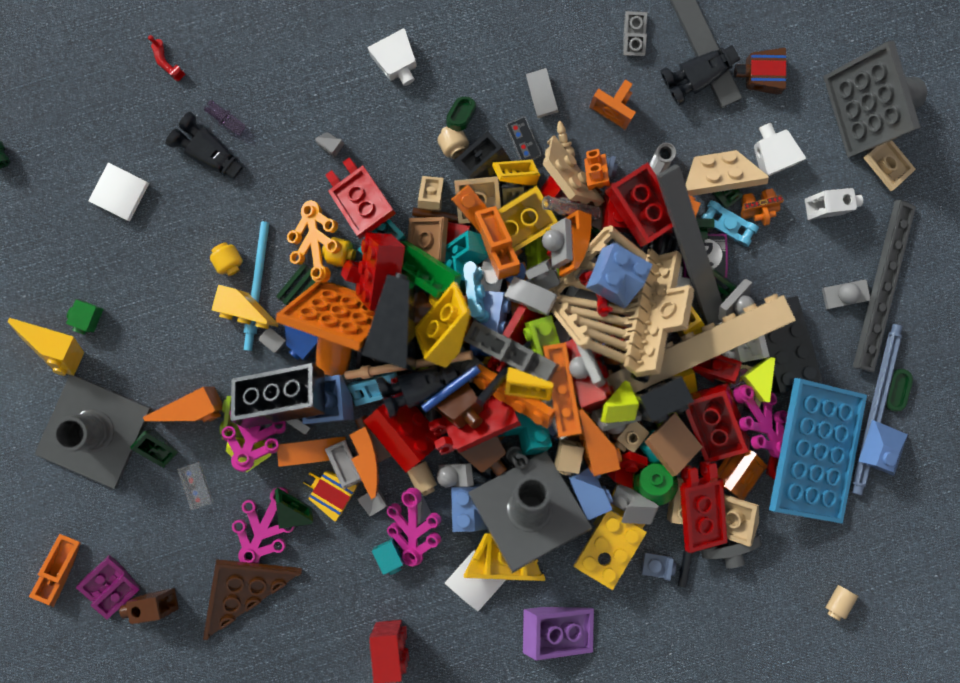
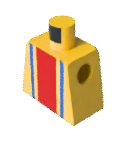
(328, 493)

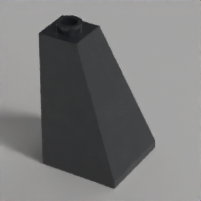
(393, 325)

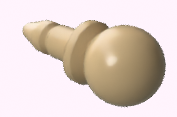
(564, 139)

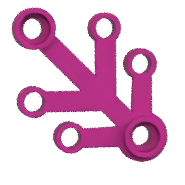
(745, 394)
(251, 437)
(260, 531)
(412, 553)

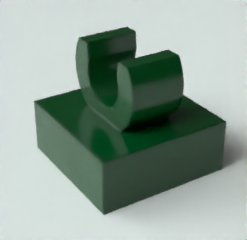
(728, 197)
(705, 227)

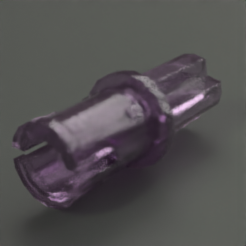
(225, 117)

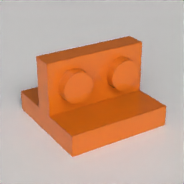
(614, 108)
(741, 473)

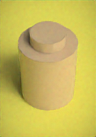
(422, 478)
(841, 603)

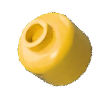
(345, 253)
(226, 259)

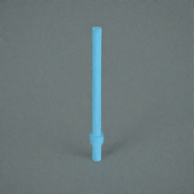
(251, 329)

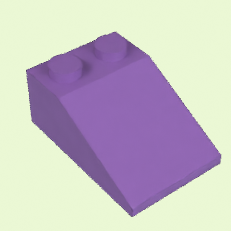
(557, 632)

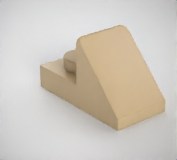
(430, 193)

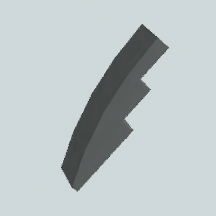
(510, 351)

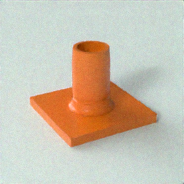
(335, 318)

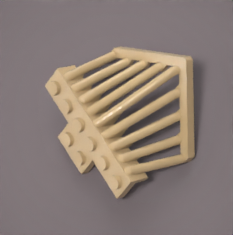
(649, 319)

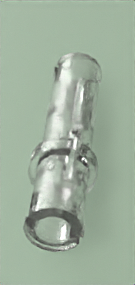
(565, 206)

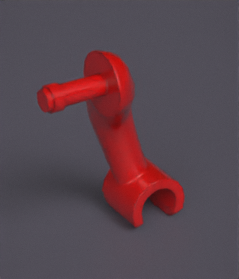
(158, 50)
(602, 304)

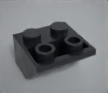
(479, 157)

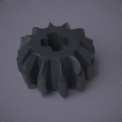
(663, 244)

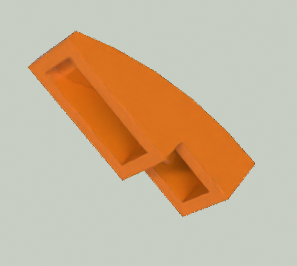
(581, 231)
(497, 243)
(305, 451)
(367, 460)
(55, 570)

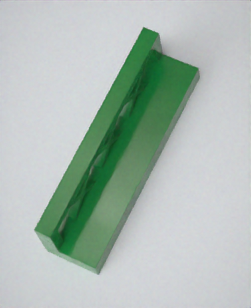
(427, 271)

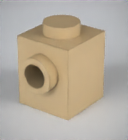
(631, 437)
(568, 457)

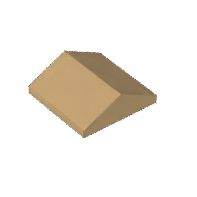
(889, 164)
(485, 188)
(741, 520)

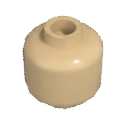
(452, 142)

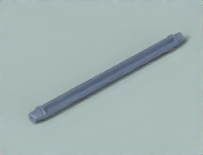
(879, 399)

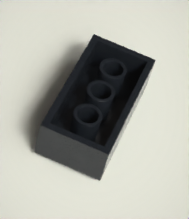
(792, 351)
(278, 396)
(663, 398)

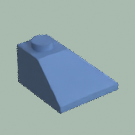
(883, 447)

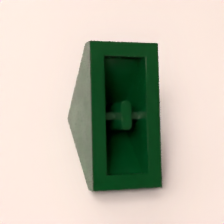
(154, 448)
(291, 511)

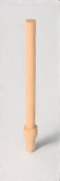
(367, 371)

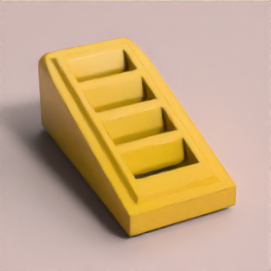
(523, 172)
(527, 385)

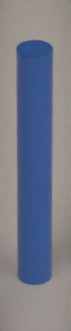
(452, 387)

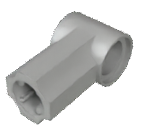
(659, 164)

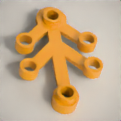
(314, 239)

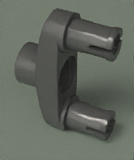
(731, 552)

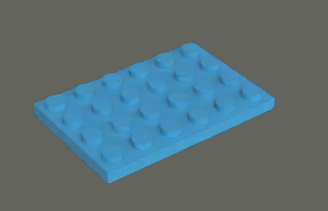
(818, 451)

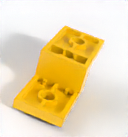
(610, 537)

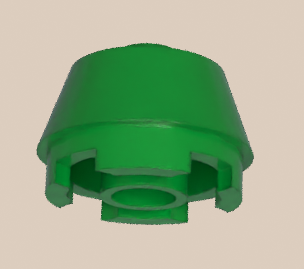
(656, 483)

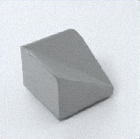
(330, 143)
(272, 340)
(373, 505)
(423, 510)

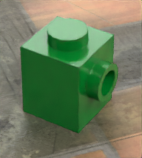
(83, 316)

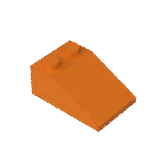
(199, 405)
(599, 453)

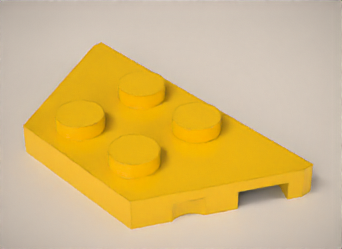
(490, 564)

